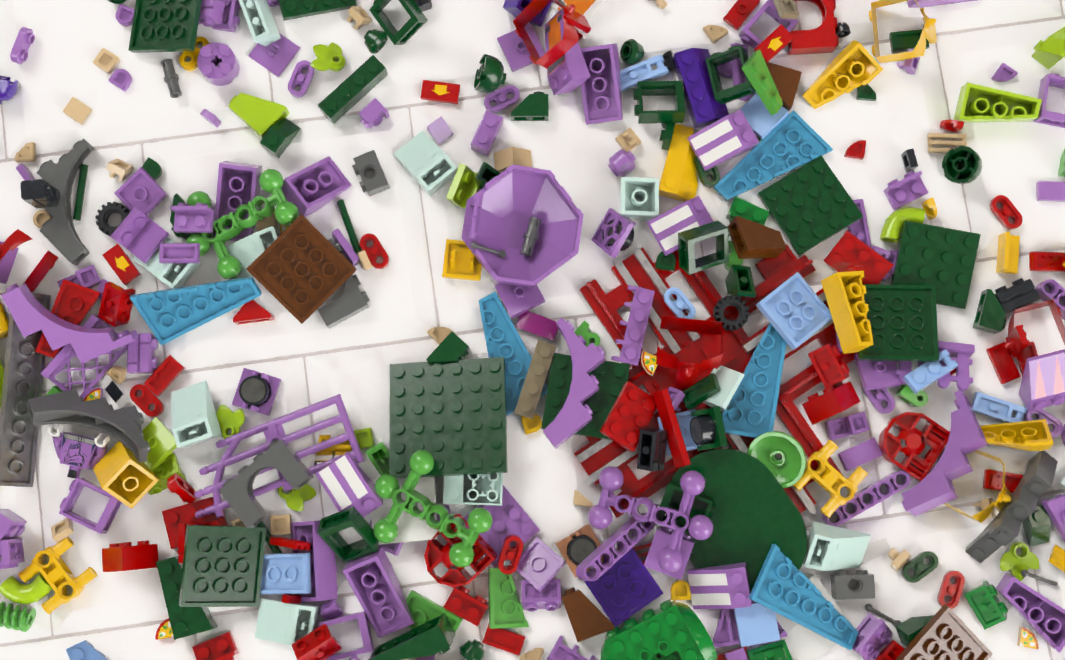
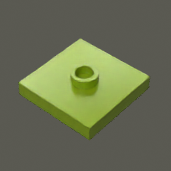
(160, 441)

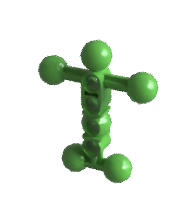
(285, 213)
(386, 529)

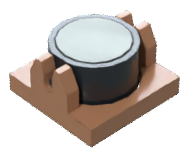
(579, 547)

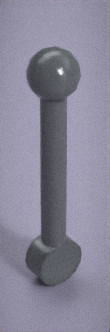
(501, 253)
(1025, 573)
(868, 607)

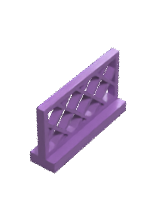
(67, 353)

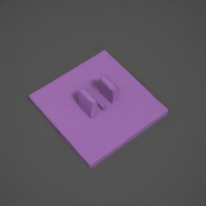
(276, 55)

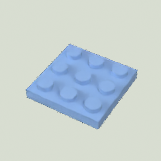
(795, 311)

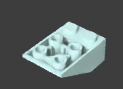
(426, 163)
(251, 247)
(171, 274)
(193, 415)
(473, 489)
(834, 547)
(285, 621)

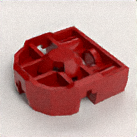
(915, 440)
(456, 576)

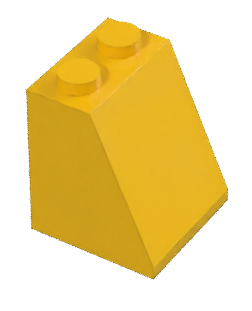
(124, 476)

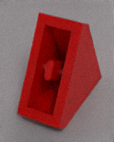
(251, 313)

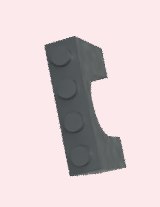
(348, 304)
(239, 490)

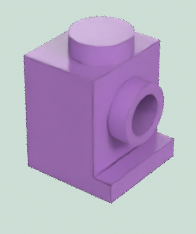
(373, 114)

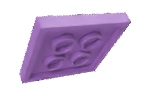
(507, 520)

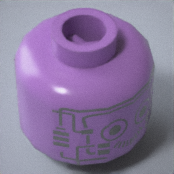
(622, 163)

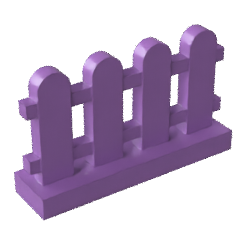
(959, 352)

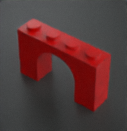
(818, 40)

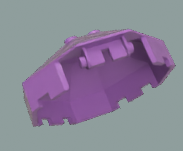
(501, 215)

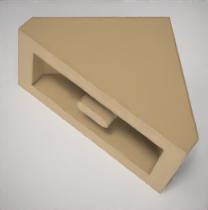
(510, 156)

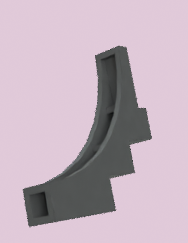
(60, 228)
(97, 414)
(1007, 523)

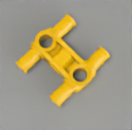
(830, 479)
(57, 574)

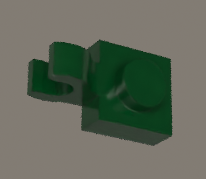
(666, 135)

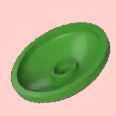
(793, 461)

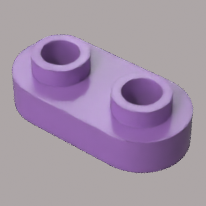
(21, 45)
(300, 79)
(500, 97)
(877, 397)
(1051, 420)

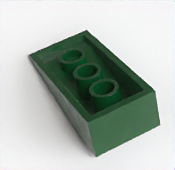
(420, 641)

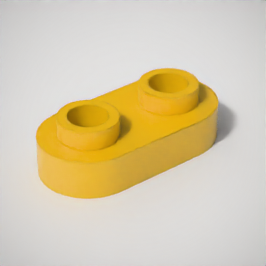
(192, 65)

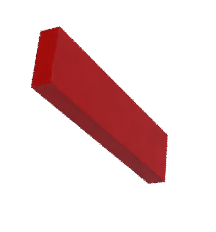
(670, 423)

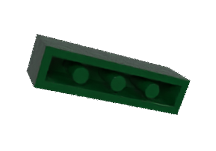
(353, 89)

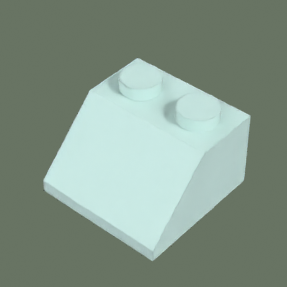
(639, 198)
(728, 382)

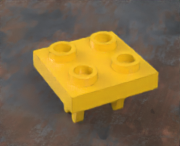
(460, 262)

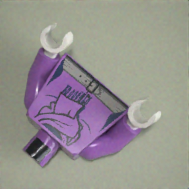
(77, 449)

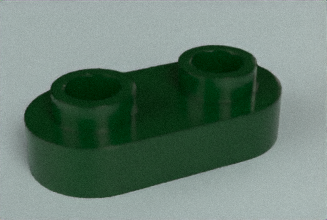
(713, 173)
(919, 567)

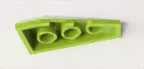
(1051, 49)

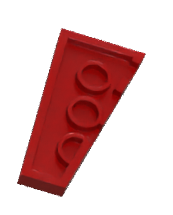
(72, 306)

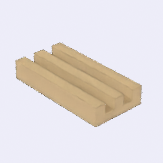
(930, 142)

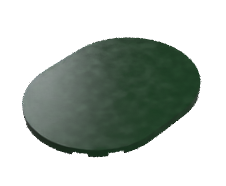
(748, 513)

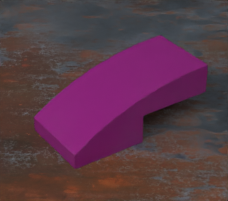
(538, 325)

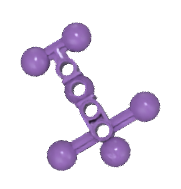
(699, 526)

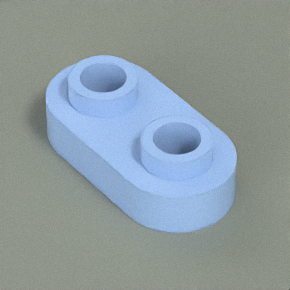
(680, 304)

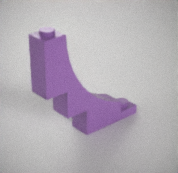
(86, 341)
(963, 439)

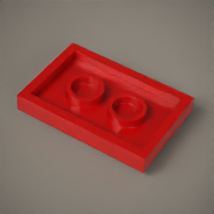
(855, 255)
(629, 415)
(187, 513)

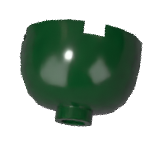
(489, 74)
(962, 165)

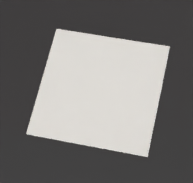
(409, 527)
(802, 642)

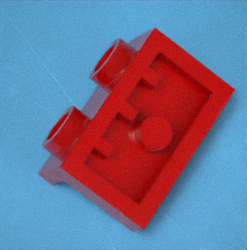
(116, 305)
(829, 364)
(466, 605)
(316, 645)
(217, 648)

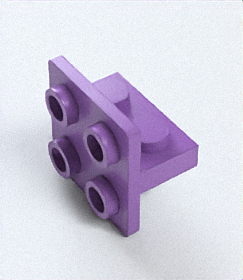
(871, 637)

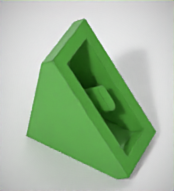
(379, 457)

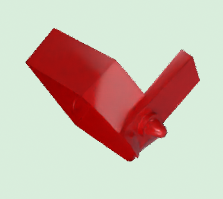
(570, 34)
(42, 268)
(1017, 339)
(688, 372)

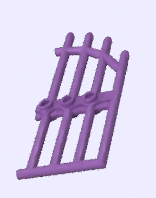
(274, 431)

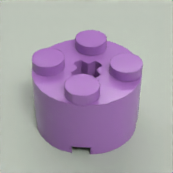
(228, 64)

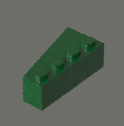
(183, 620)

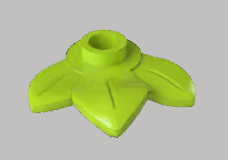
(326, 56)
(229, 419)
(296, 497)
(1016, 563)

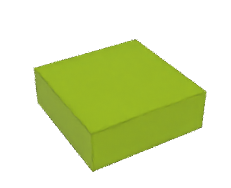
(364, 438)

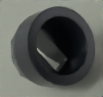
(842, 30)

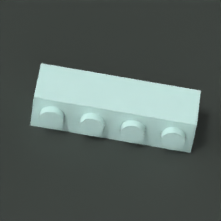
(260, 21)

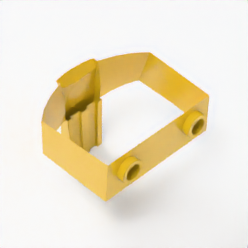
(928, 33)
(1003, 497)

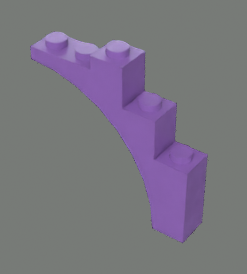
(584, 360)

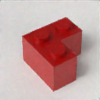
(833, 401)
(128, 557)

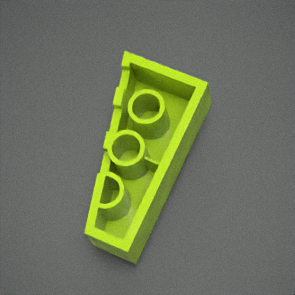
(988, 104)

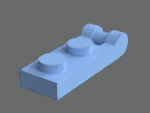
(642, 72)
(929, 372)
(997, 408)

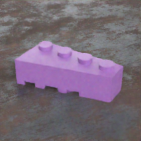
(1037, 610)

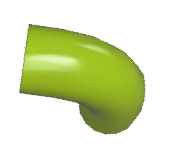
(893, 224)
(25, 594)

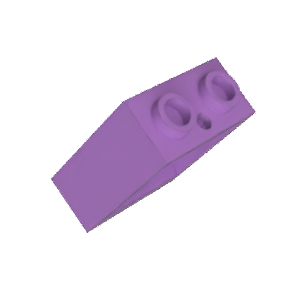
(749, 38)
(1049, 117)
(107, 516)
(365, 634)

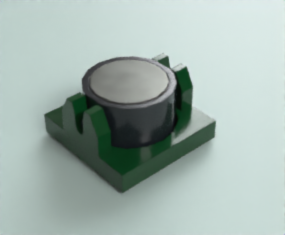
(708, 428)

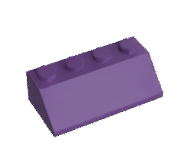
(321, 561)

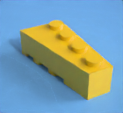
(848, 310)

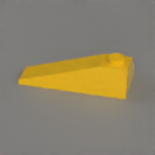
(846, 72)
(679, 171)
(1022, 435)

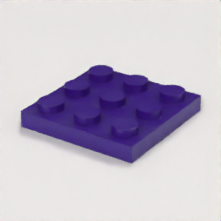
(624, 588)

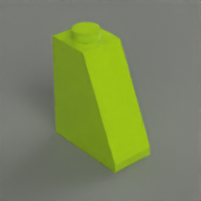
(257, 112)

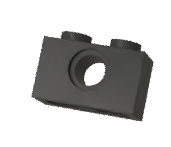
(367, 162)
(864, 589)

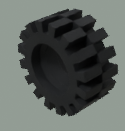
(104, 214)
(739, 305)

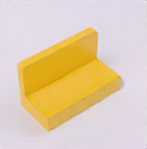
(1007, 253)

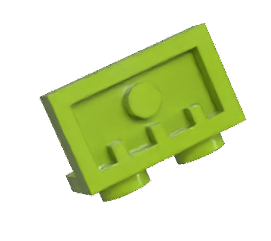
(462, 186)
(164, 471)

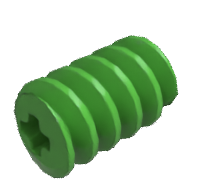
(15, 617)

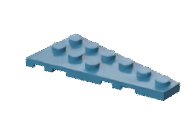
(781, 151)
(182, 309)
(505, 342)
(756, 398)
(795, 597)

